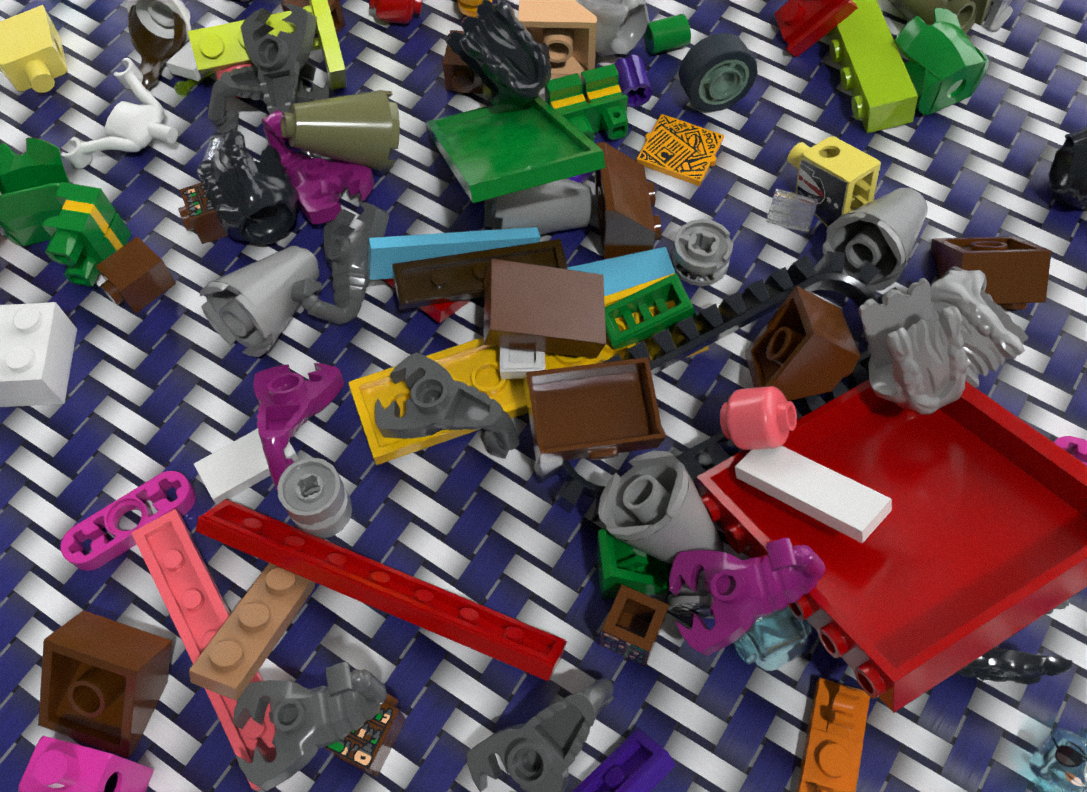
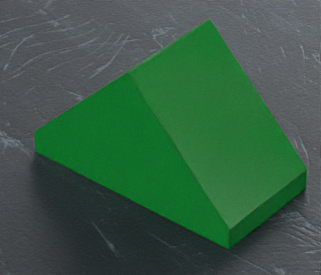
(628, 566)

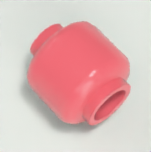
(758, 418)

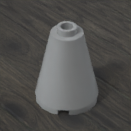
(548, 207)
(879, 233)
(257, 300)
(658, 509)

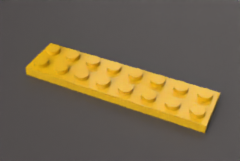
(477, 367)

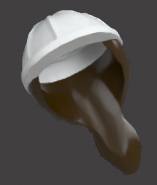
(157, 33)

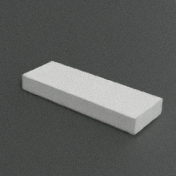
(815, 490)

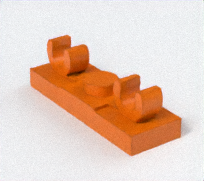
(834, 739)

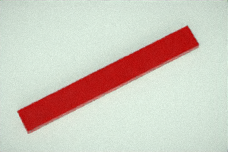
(384, 588)

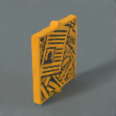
(680, 149)

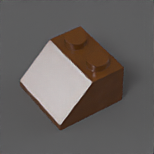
(625, 205)
(1013, 267)
(803, 348)
(102, 681)

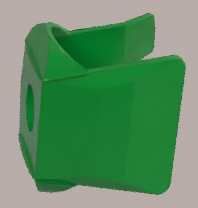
(941, 62)
(29, 190)

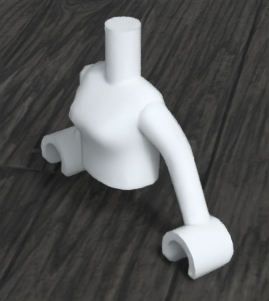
(128, 125)

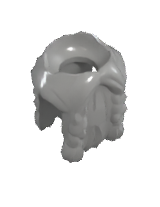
(618, 24)
(985, 329)
(913, 355)

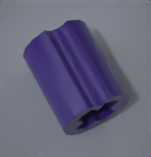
(633, 80)

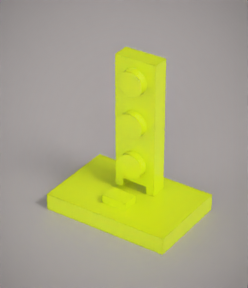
(224, 45)

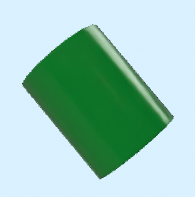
(667, 34)

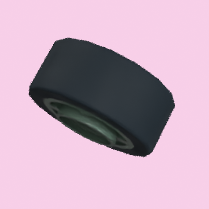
(717, 72)

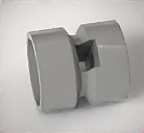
(315, 497)

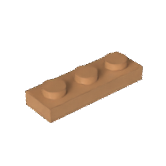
(251, 632)

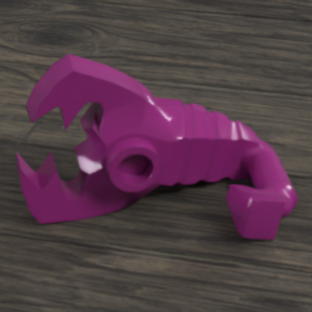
(317, 179)
(288, 403)
(743, 588)

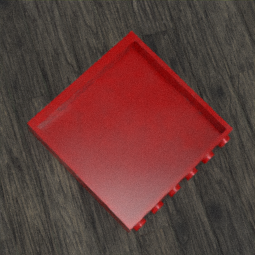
(974, 546)

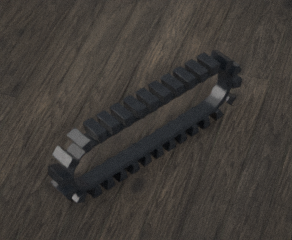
(717, 323)

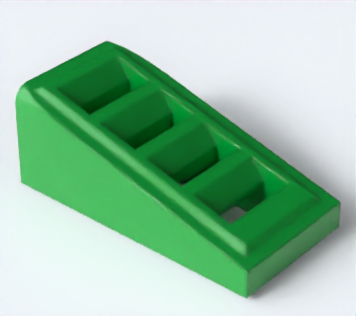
(655, 294)

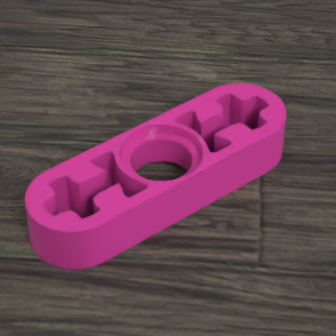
(109, 517)

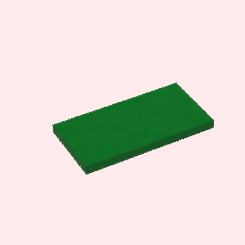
(512, 148)

